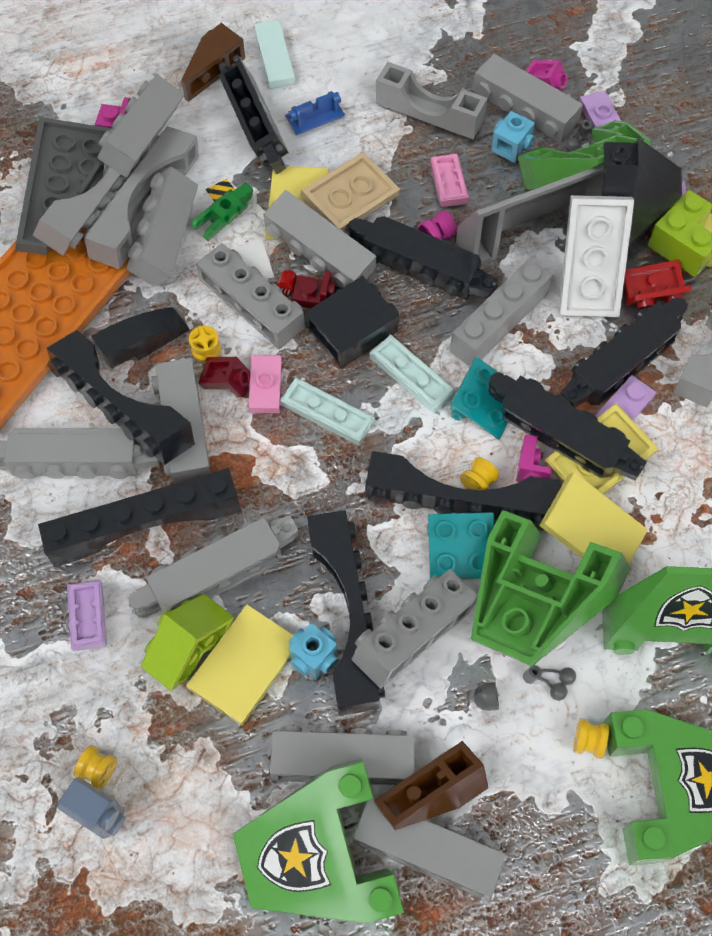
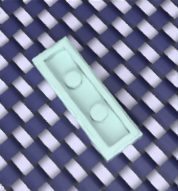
(274, 54)
(412, 374)
(327, 411)

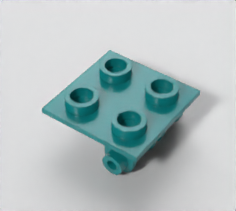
(474, 401)
(458, 543)

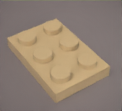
(350, 191)

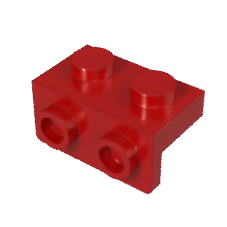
(654, 283)

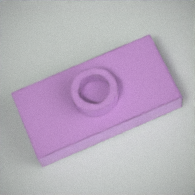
(598, 109)
(86, 615)

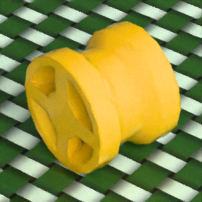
(203, 337)
(479, 475)
(591, 738)
(95, 766)

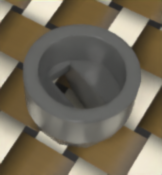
(486, 697)

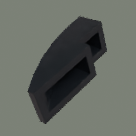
(138, 335)

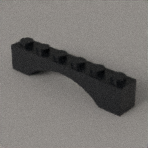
(155, 427)
(398, 481)
(86, 531)
(333, 549)

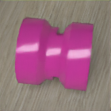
(441, 226)

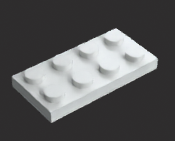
(595, 255)

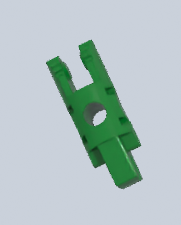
(223, 210)

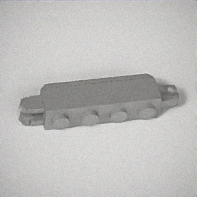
(72, 453)
(215, 567)

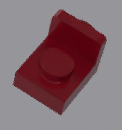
(312, 291)
(225, 374)

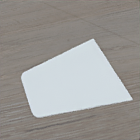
(255, 255)

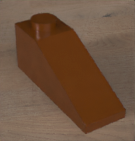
(214, 49)
(435, 788)

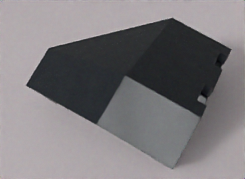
(646, 176)

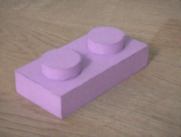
(631, 398)

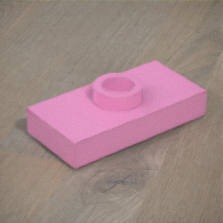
(449, 180)
(265, 384)

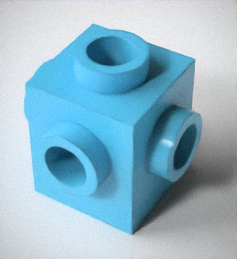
(513, 136)
(316, 661)

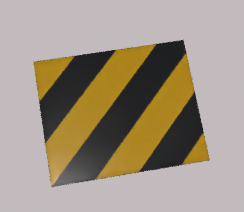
(219, 189)

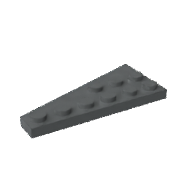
(60, 168)

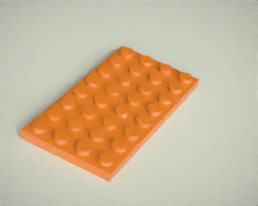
(41, 304)

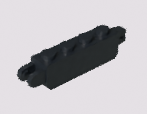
(253, 114)
(423, 257)
(625, 354)
(564, 427)

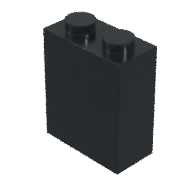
(352, 321)

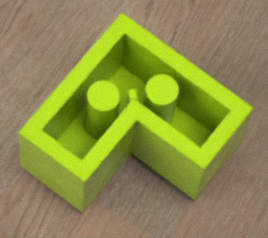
(682, 234)
(183, 639)

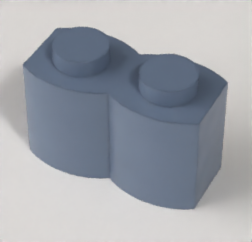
(92, 808)

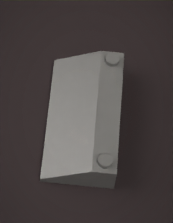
(483, 228)

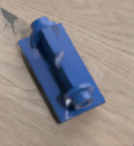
(312, 115)

